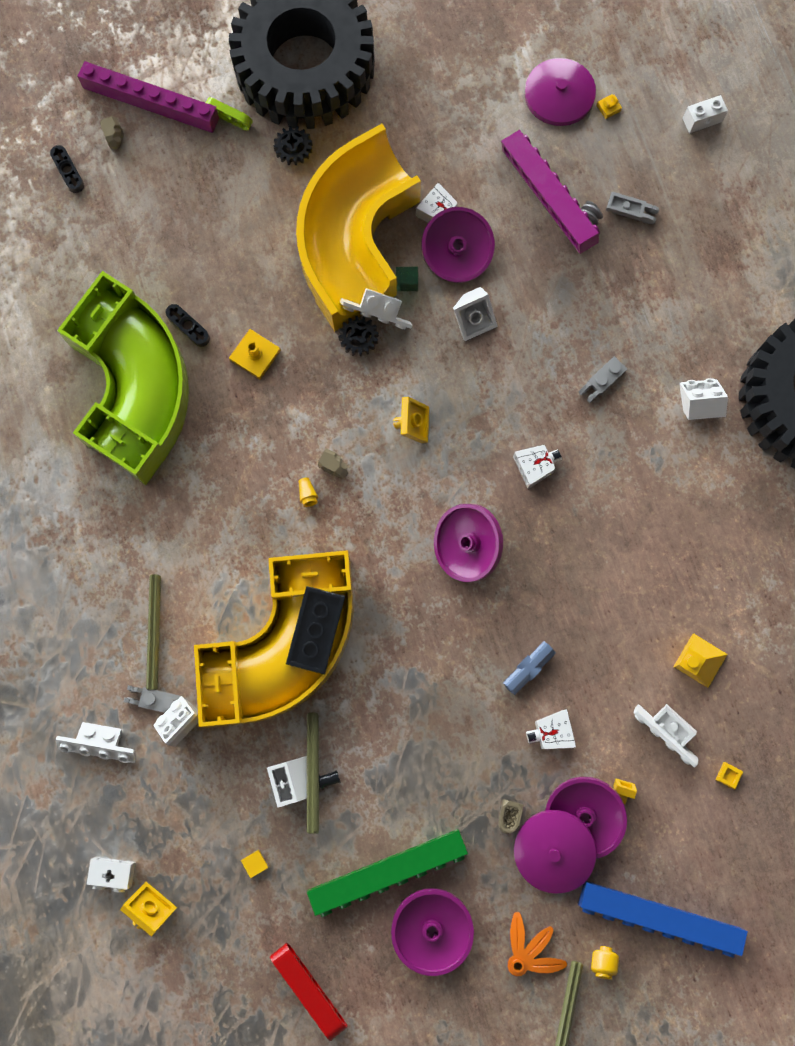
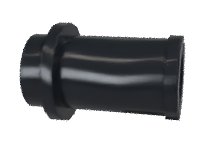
(328, 779)

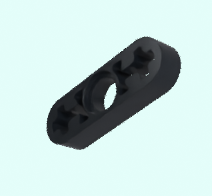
(67, 162)
(184, 318)

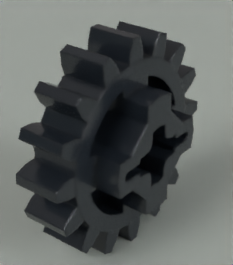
(302, 145)
(352, 339)

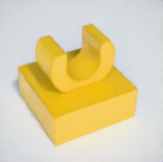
(609, 106)
(625, 789)

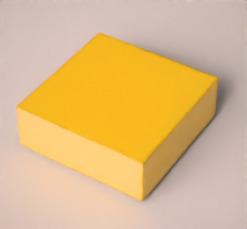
(729, 775)
(254, 863)

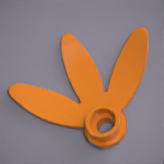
(534, 947)

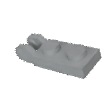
(631, 208)
(604, 378)
(152, 699)

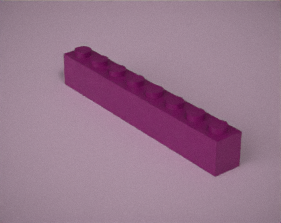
(148, 97)
(550, 191)

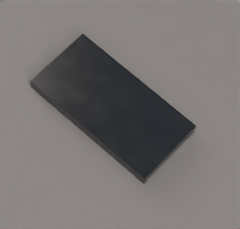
(315, 630)

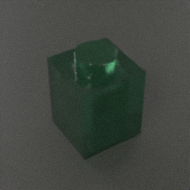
(407, 278)

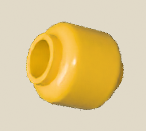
(605, 963)

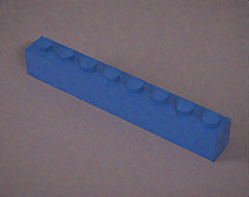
(662, 918)

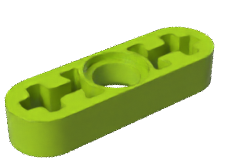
(231, 114)

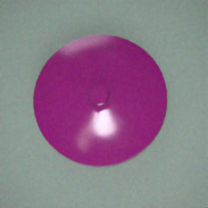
(560, 92)
(458, 244)
(468, 542)
(596, 807)
(555, 851)
(432, 932)

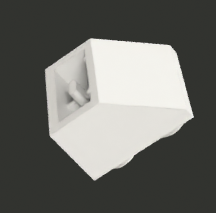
(703, 399)
(177, 721)
(289, 781)

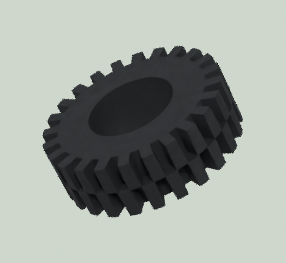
(308, 91)
(772, 393)

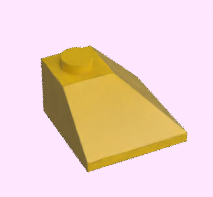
(700, 660)

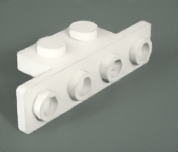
(380, 306)
(671, 729)
(98, 742)

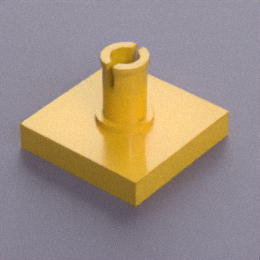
(254, 354)
(413, 420)
(148, 909)

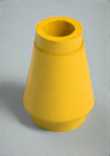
(307, 493)

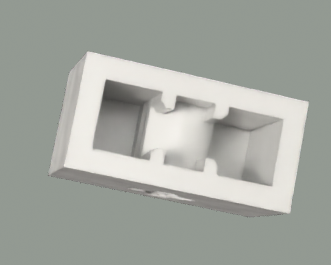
(704, 114)
(121, 869)

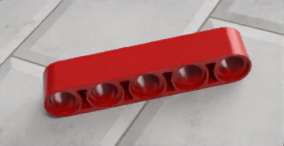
(308, 991)

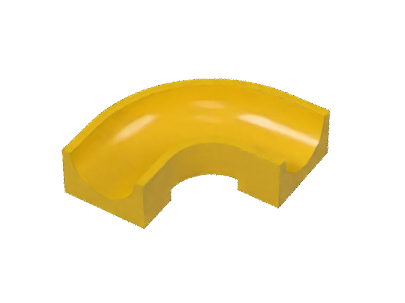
(339, 218)
(250, 677)

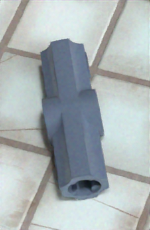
(529, 667)

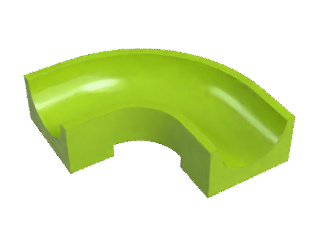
(143, 374)

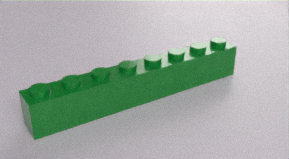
(386, 872)

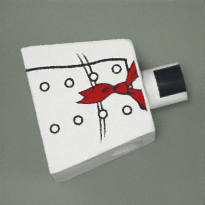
(435, 202)
(536, 464)
(553, 732)

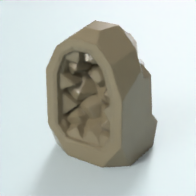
(112, 132)
(333, 464)
(510, 816)

